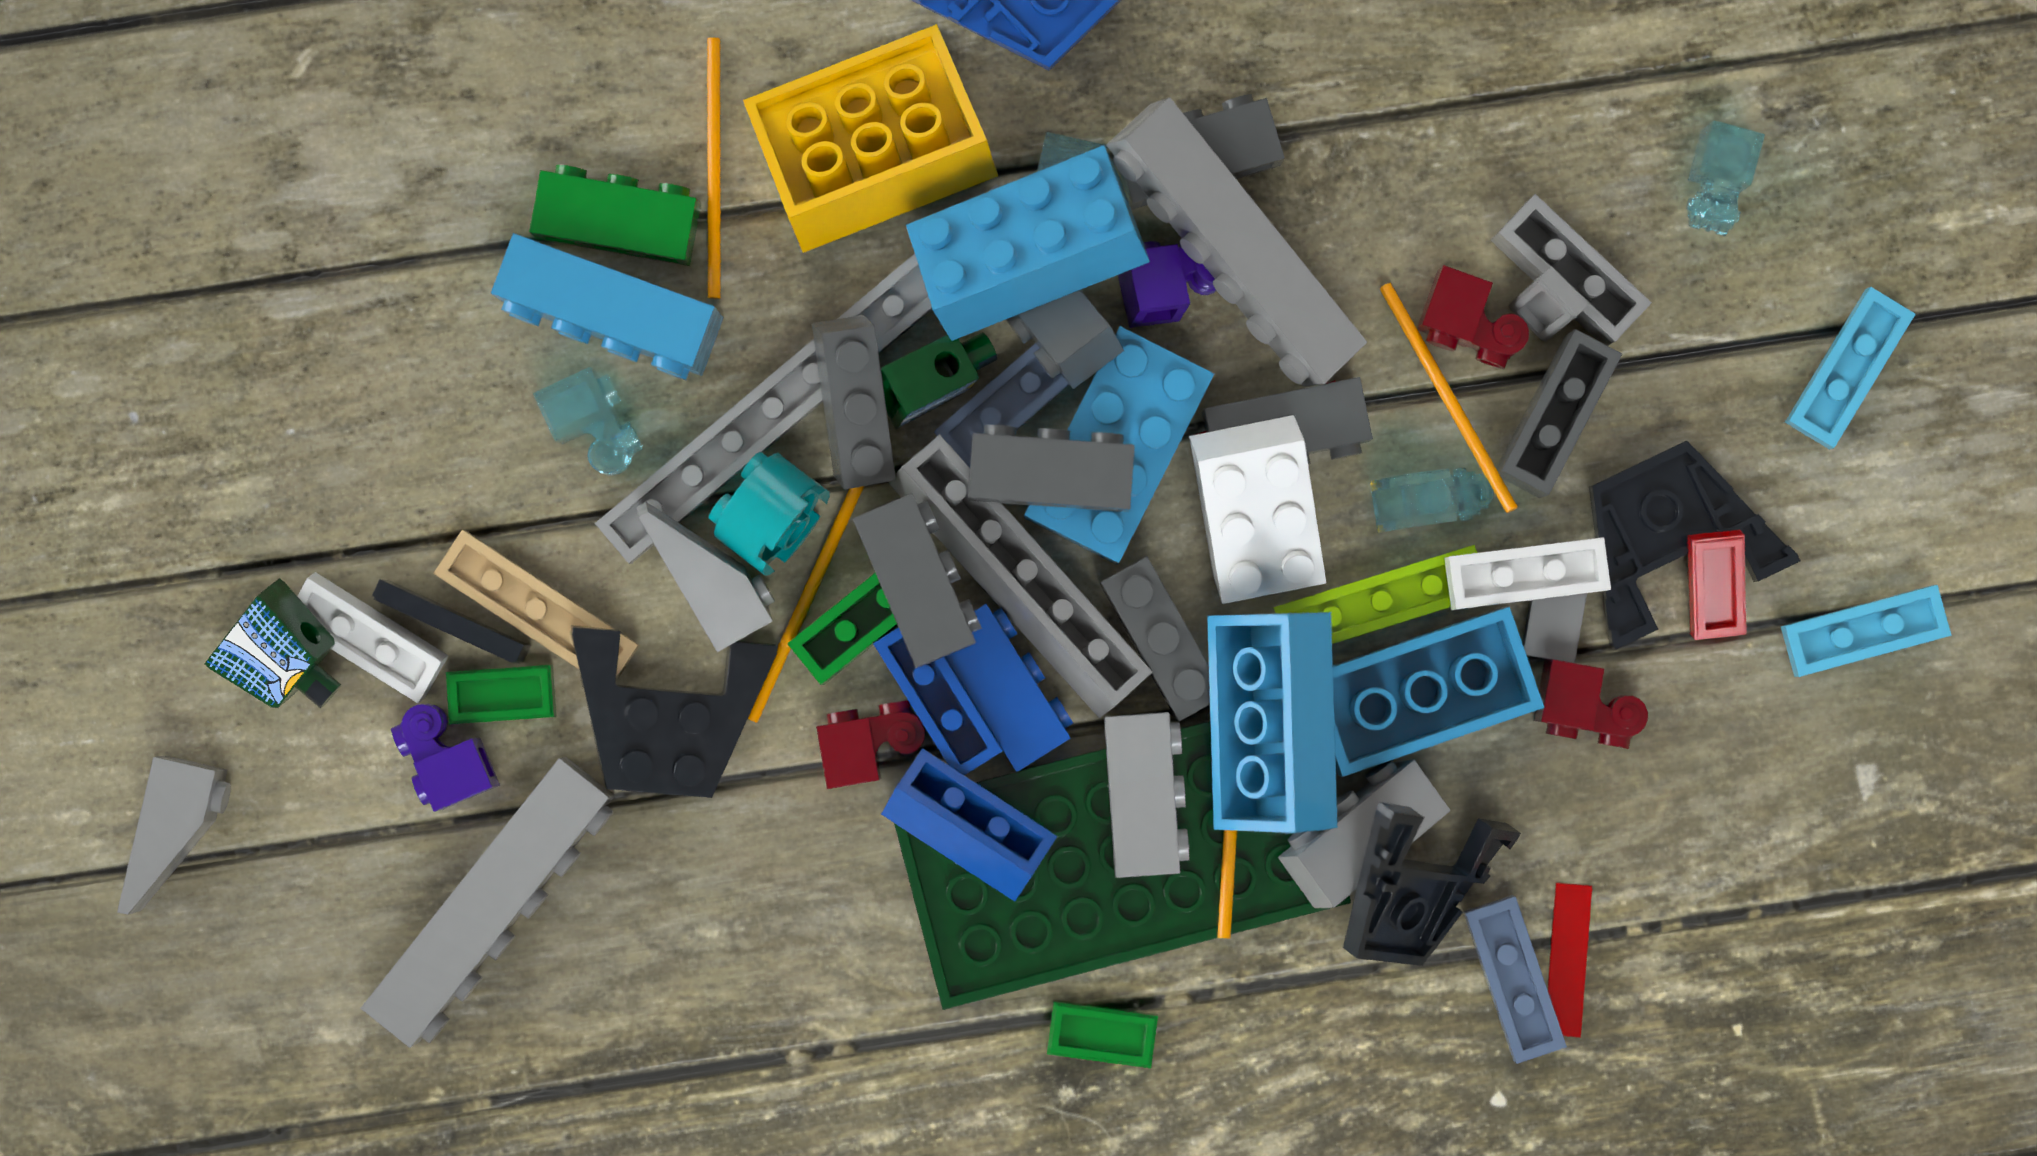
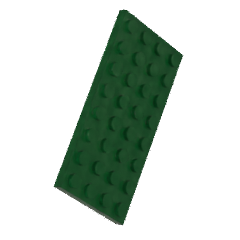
(1074, 907)

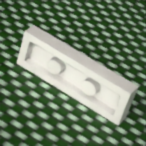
(1527, 573)
(373, 639)

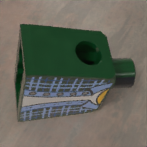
(915, 386)
(277, 650)

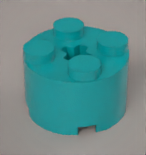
(768, 511)

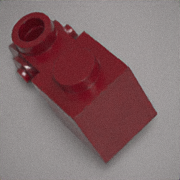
(1457, 317)
(1574, 704)
(852, 743)

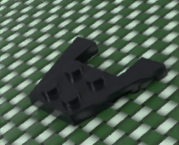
(1647, 522)
(664, 736)
(1408, 904)

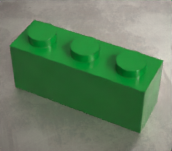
(615, 215)
(845, 631)

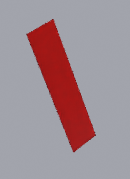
(1569, 955)

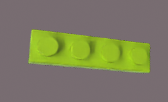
(1382, 598)

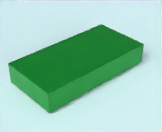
(501, 694)
(1102, 1034)

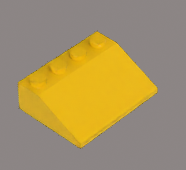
(870, 138)

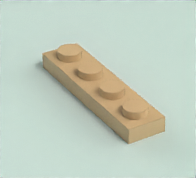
(521, 598)

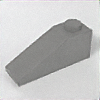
(713, 583)
(174, 816)

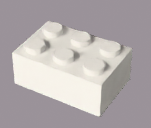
(1258, 509)

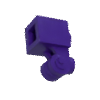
(1158, 289)
(443, 772)

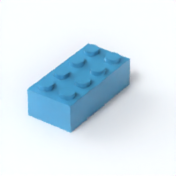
(1027, 243)
(608, 305)
(1150, 401)
(1430, 690)
(1272, 722)

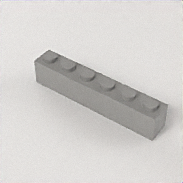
(1235, 243)
(1023, 580)
(488, 902)

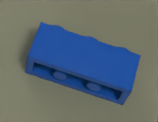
(1008, 692)
(941, 706)
(968, 824)

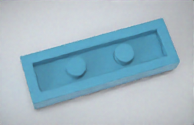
(1850, 368)
(1866, 630)

